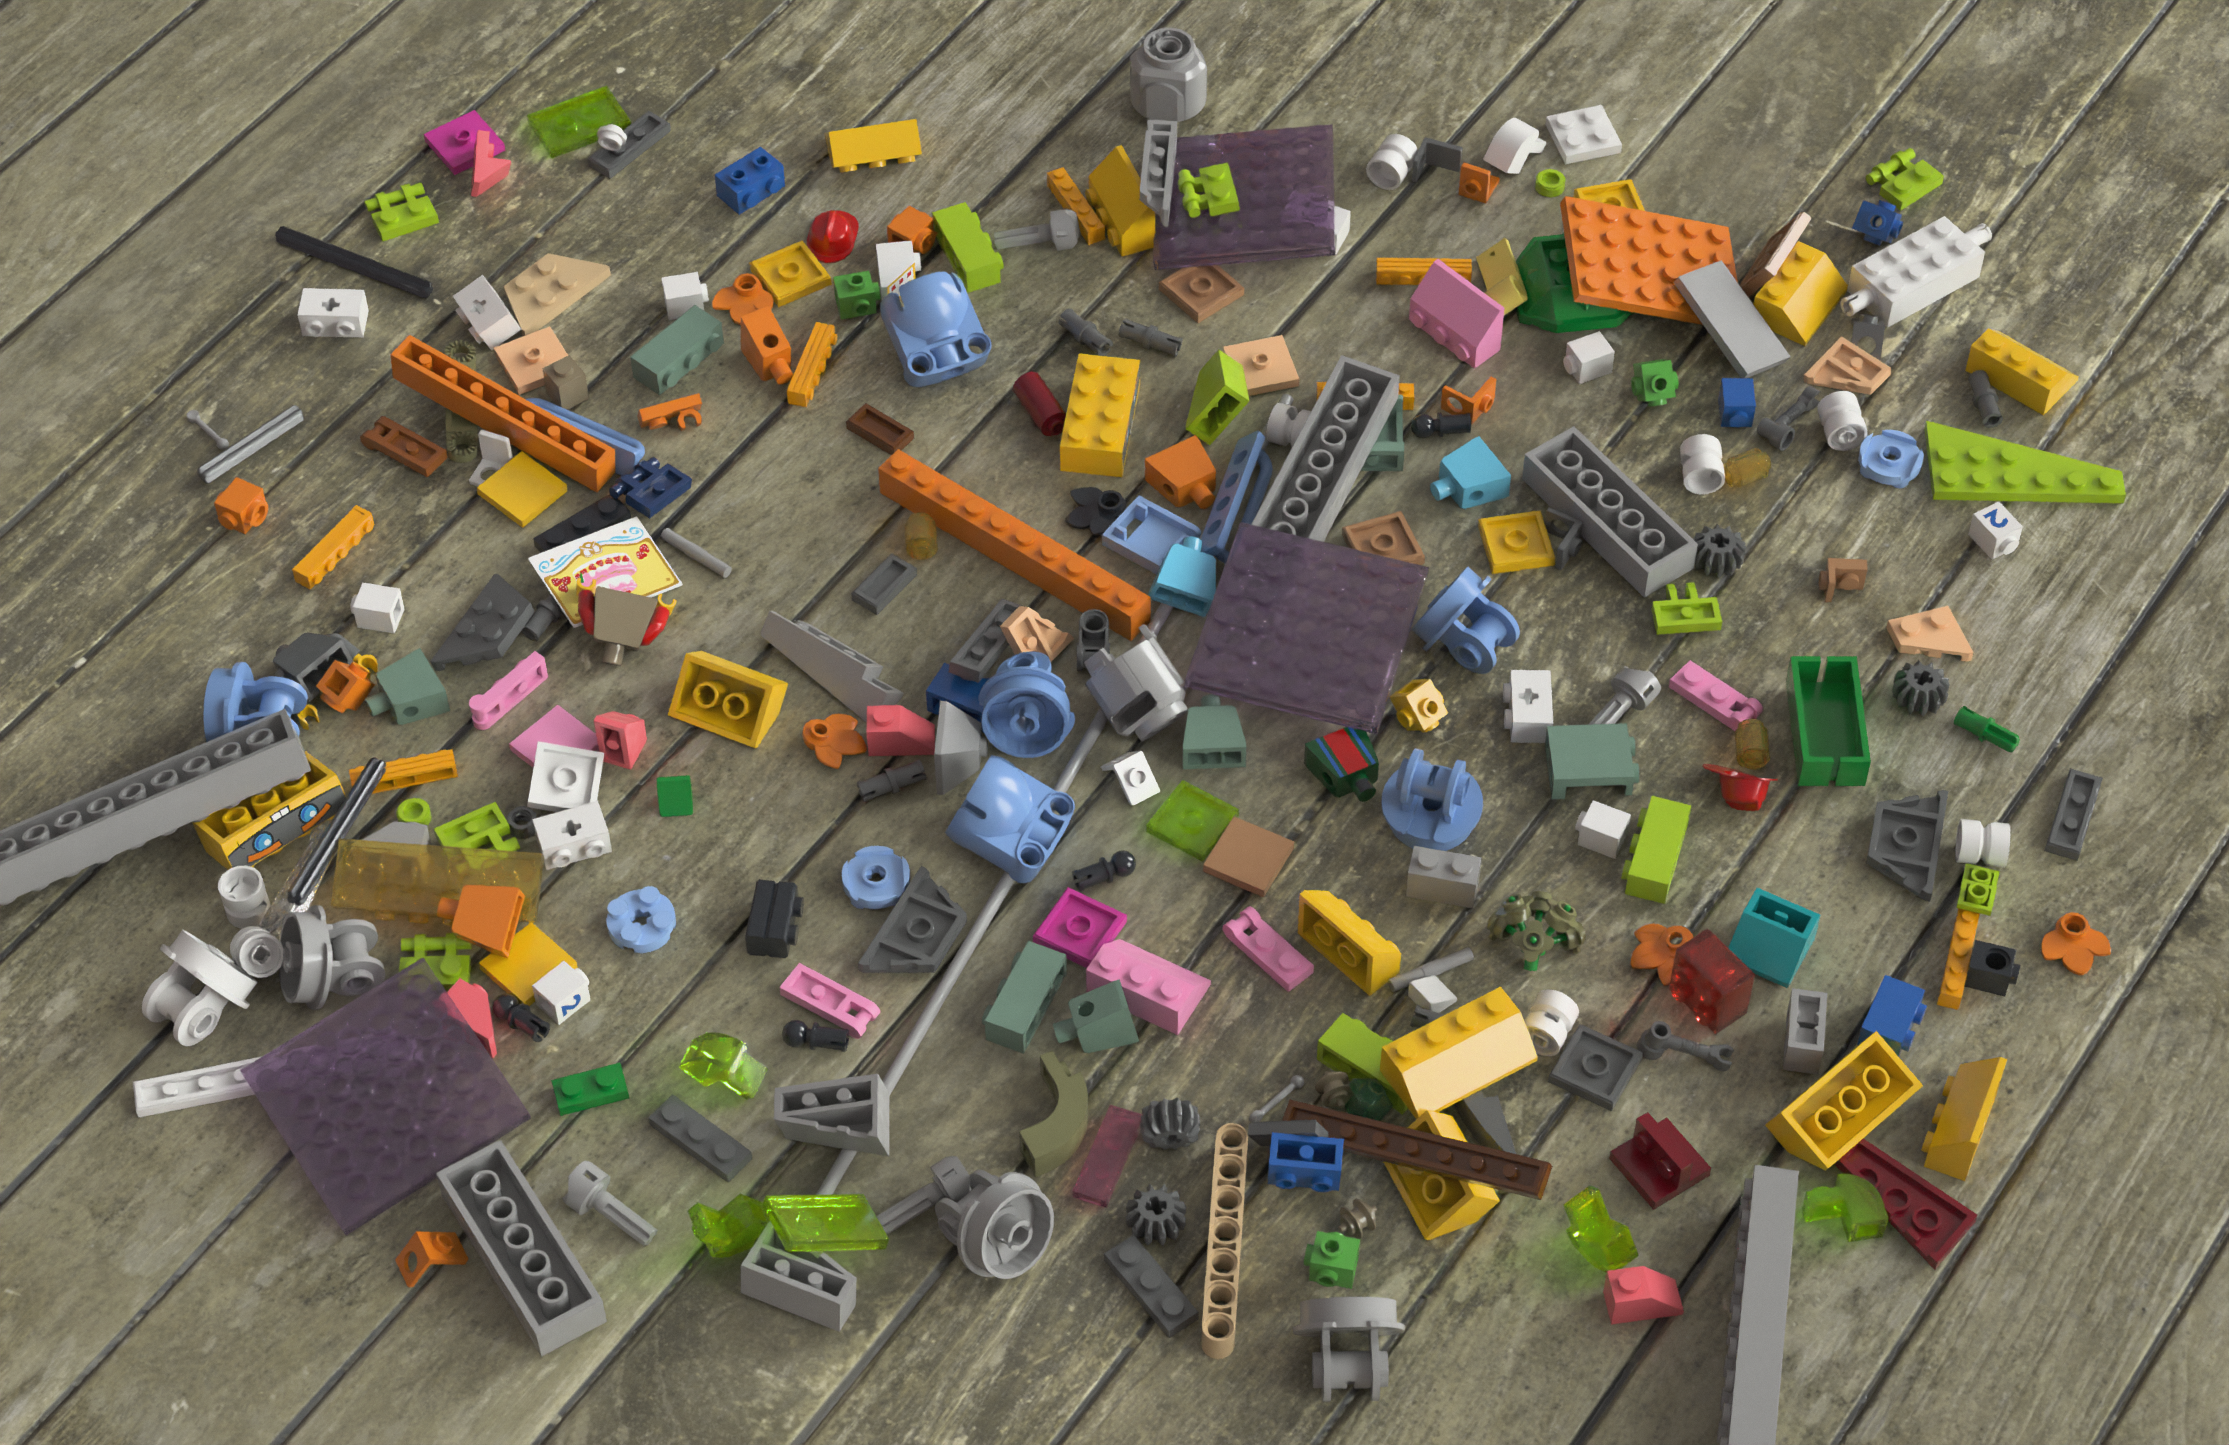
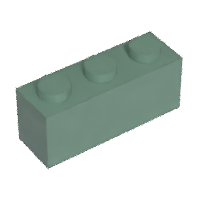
(677, 350)
(1024, 996)

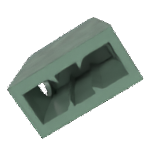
(409, 690)
(1213, 736)
(1099, 1019)

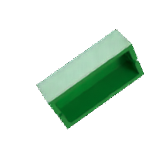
(1827, 721)

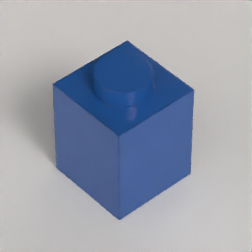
(1736, 402)

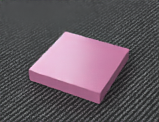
(554, 728)

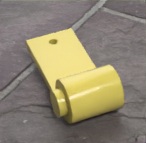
(1502, 276)

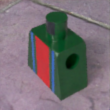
(1344, 763)

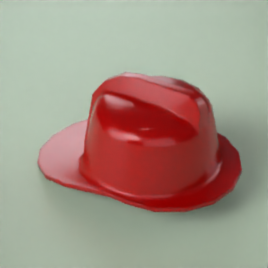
(832, 236)
(1741, 789)

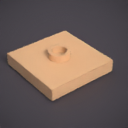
(527, 356)
(1265, 364)

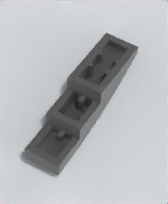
(1486, 1121)

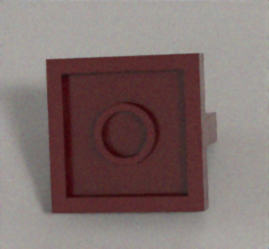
(1659, 1161)

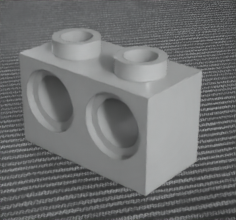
(1805, 1031)

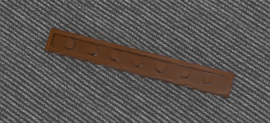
(1428, 1151)

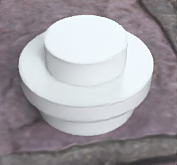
(611, 137)

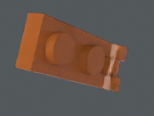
(404, 446)

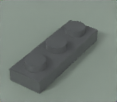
(700, 1138)
(1151, 1286)

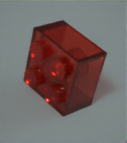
(1711, 981)

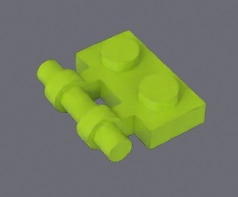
(1910, 184)
(1218, 190)
(403, 218)
(478, 829)
(446, 968)

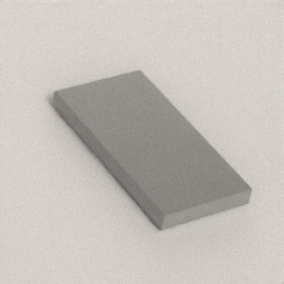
(1731, 319)

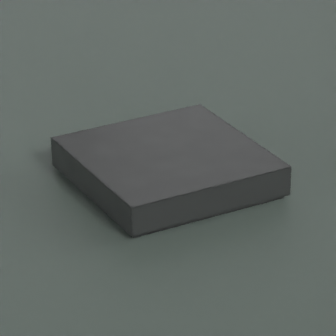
(1595, 1067)

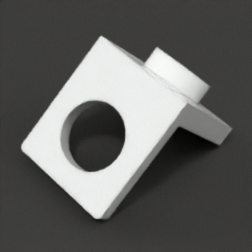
(495, 453)
(1134, 776)

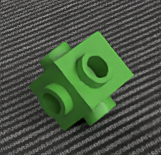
(855, 294)
(1654, 381)
(1332, 1259)

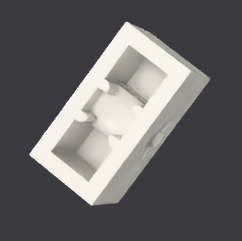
(333, 312)
(486, 313)
(1529, 705)
(572, 835)

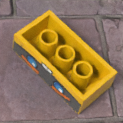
(1100, 415)
(271, 820)

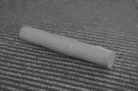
(696, 552)
(1431, 968)

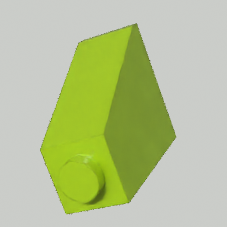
(1217, 397)

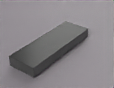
(640, 137)
(2073, 814)

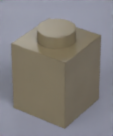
(565, 383)

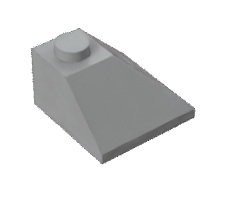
(957, 747)

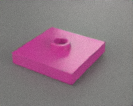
(456, 141)
(1079, 927)

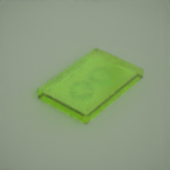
(577, 121)
(825, 1222)

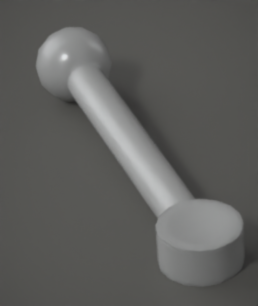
(194, 417)
(1296, 1082)

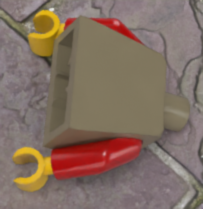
(620, 619)

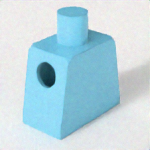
(1472, 476)
(1186, 578)

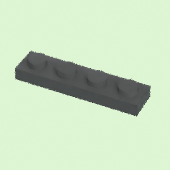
(984, 644)

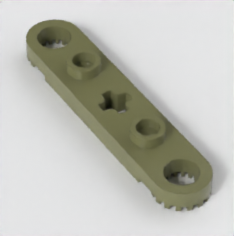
(458, 428)

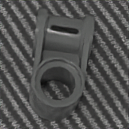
(1090, 640)

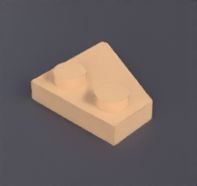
(1848, 369)
(1030, 632)
(1930, 634)

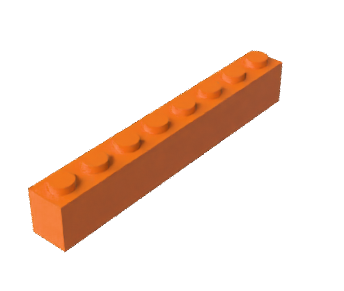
(503, 413)

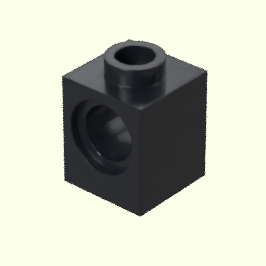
(1980, 971)

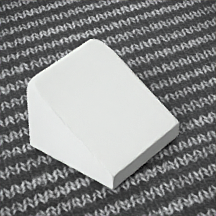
(1431, 994)

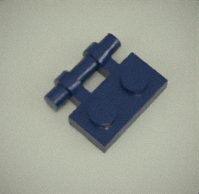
(657, 489)

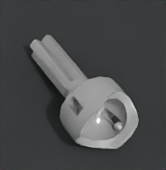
(1062, 230)
(1629, 691)
(949, 1182)
(589, 1193)

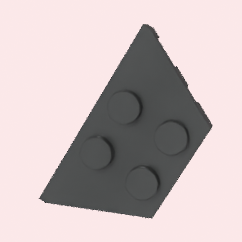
(487, 626)
(1908, 841)
(916, 930)

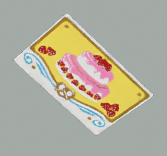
(616, 557)

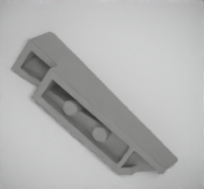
(1159, 167)
(831, 664)

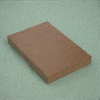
(1774, 254)

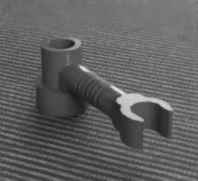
(1779, 431)
(1659, 1038)

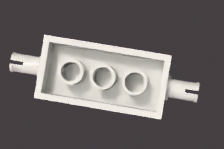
(1916, 271)

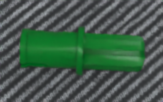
(1986, 729)

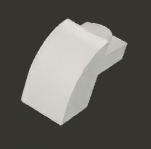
(1512, 145)

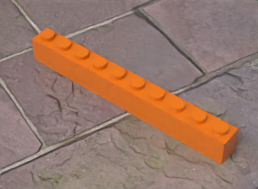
(1014, 544)

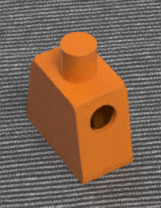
(766, 346)
(1183, 474)
(485, 916)

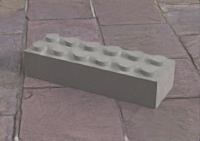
(1615, 512)
(521, 1248)

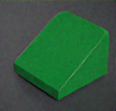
(675, 796)

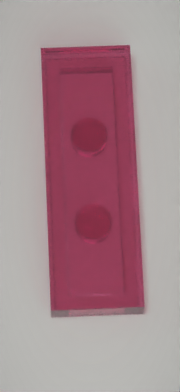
(1107, 1156)

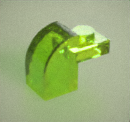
(723, 1059)
(1851, 1200)
(730, 1228)
(1597, 1236)

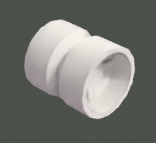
(1392, 162)
(1842, 420)
(1285, 424)
(1702, 464)
(1986, 843)
(243, 896)
(257, 951)
(1550, 1021)

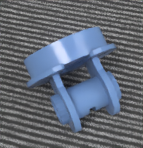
(1490, 623)
(235, 697)
(1026, 707)
(1427, 786)

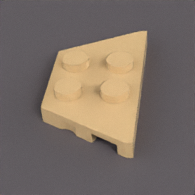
(551, 288)

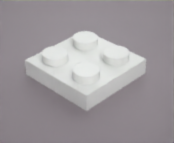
(1583, 134)
(564, 777)

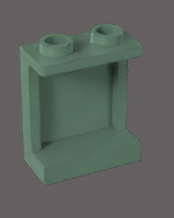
(1388, 449)
(1590, 757)

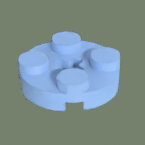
(1885, 471)
(878, 894)
(635, 904)

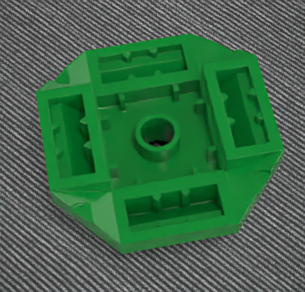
(1550, 293)

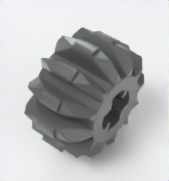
(1719, 550)
(1920, 688)
(1170, 1124)
(1156, 1214)

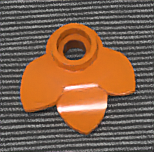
(742, 297)
(836, 738)
(2077, 947)
(1657, 950)

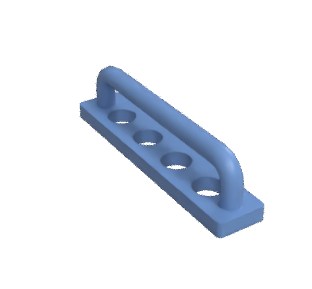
(627, 449)
(1231, 493)

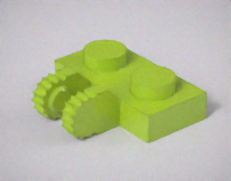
(1686, 614)

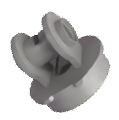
(309, 954)
(998, 1224)
(1349, 1315)

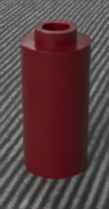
(1040, 403)

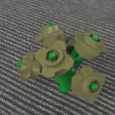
(1533, 940)

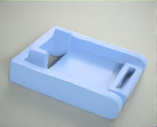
(1152, 538)

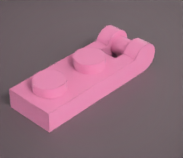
(508, 691)
(1714, 695)
(1268, 949)
(829, 1000)

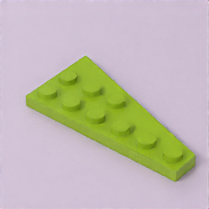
(1991, 469)

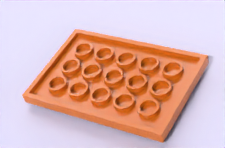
(1634, 256)

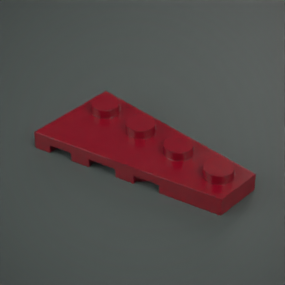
(1914, 1207)

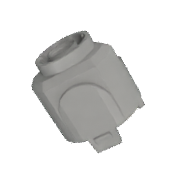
(1168, 76)
(1137, 689)

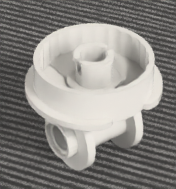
(171, 995)

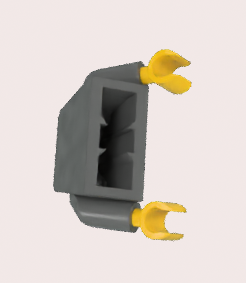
(310, 658)

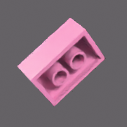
(1457, 315)
(1151, 984)

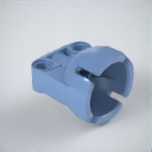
(934, 328)
(1011, 819)

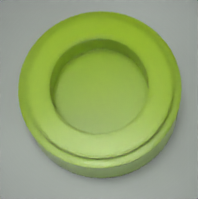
(1550, 183)
(414, 811)

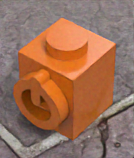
(914, 227)
(241, 506)
(345, 686)

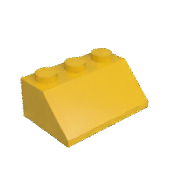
(873, 145)
(1116, 196)
(1801, 294)
(2019, 371)
(726, 698)
(1347, 940)
(1962, 1117)
(1438, 1201)

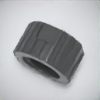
(521, 813)

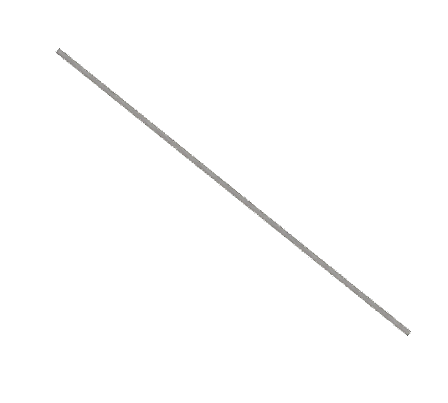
(989, 910)

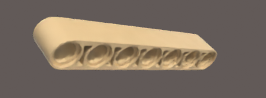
(1224, 1253)

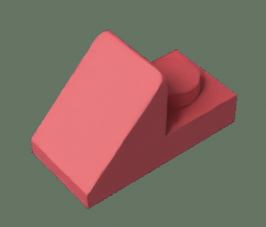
(486, 169)

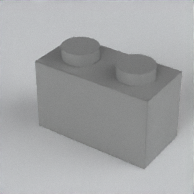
(1443, 877)

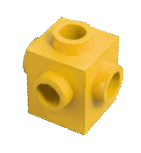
(1419, 705)

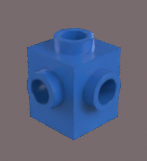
(1868, 219)

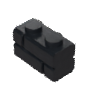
(773, 919)

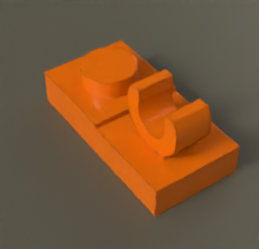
(659, 414)

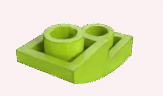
(1978, 889)

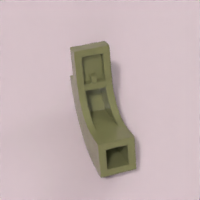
(1061, 1134)

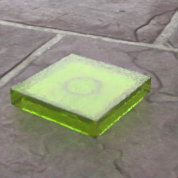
(1191, 820)

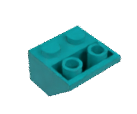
(1774, 936)

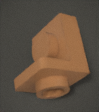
(1842, 574)

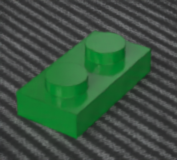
(590, 1089)

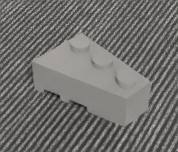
(836, 1113)
(798, 1281)

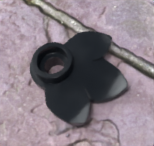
(1095, 509)

